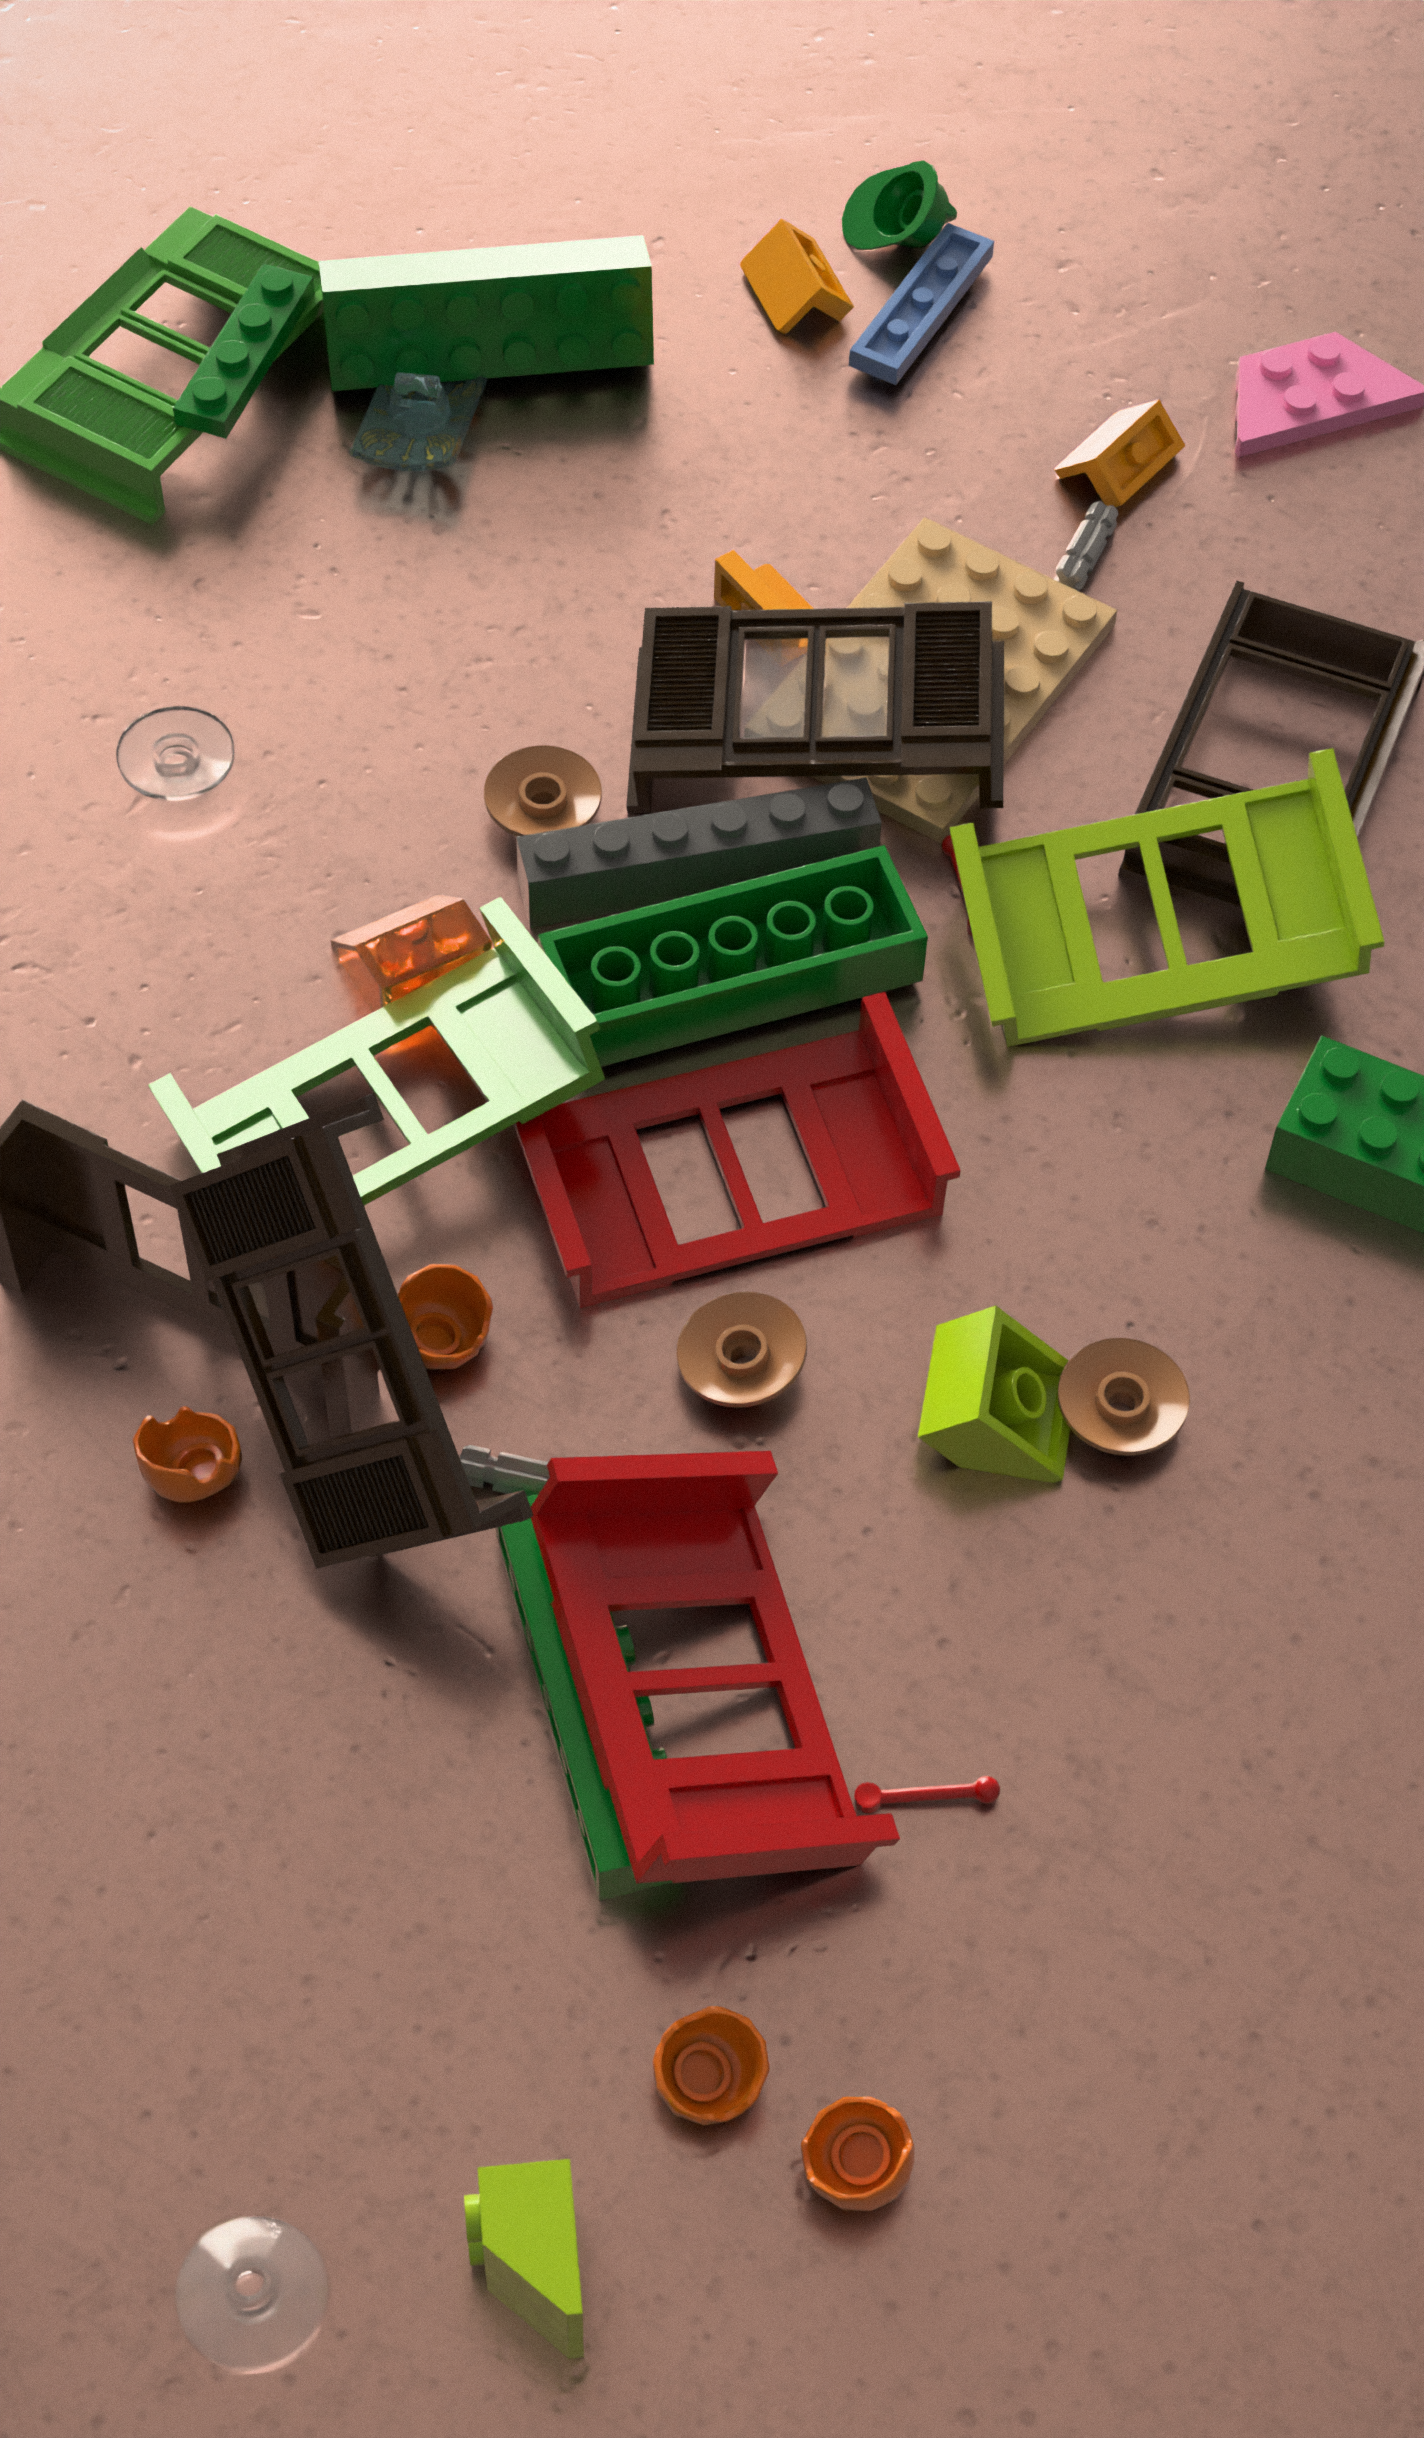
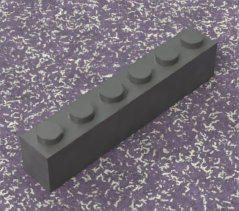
(689, 850)

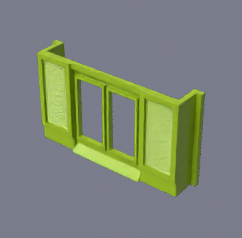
(1294, 878)

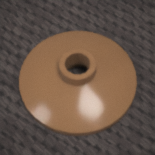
(542, 790)
(735, 1328)
(1127, 1374)

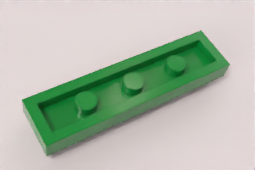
(243, 351)

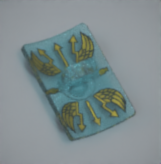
(417, 422)

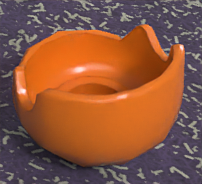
(446, 1314)
(187, 1455)
(710, 2065)
(858, 2153)

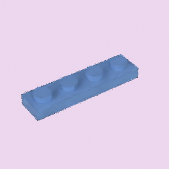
(921, 303)

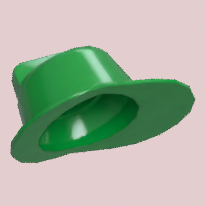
(897, 208)

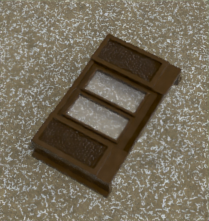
(818, 695)

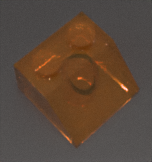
(410, 948)

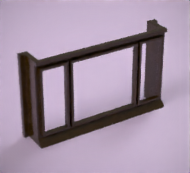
(1201, 866)

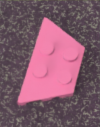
(1315, 391)

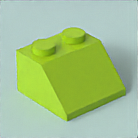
(995, 1398)
(528, 2243)

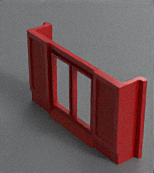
(855, 1113)
(680, 1537)

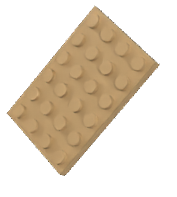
(1045, 637)

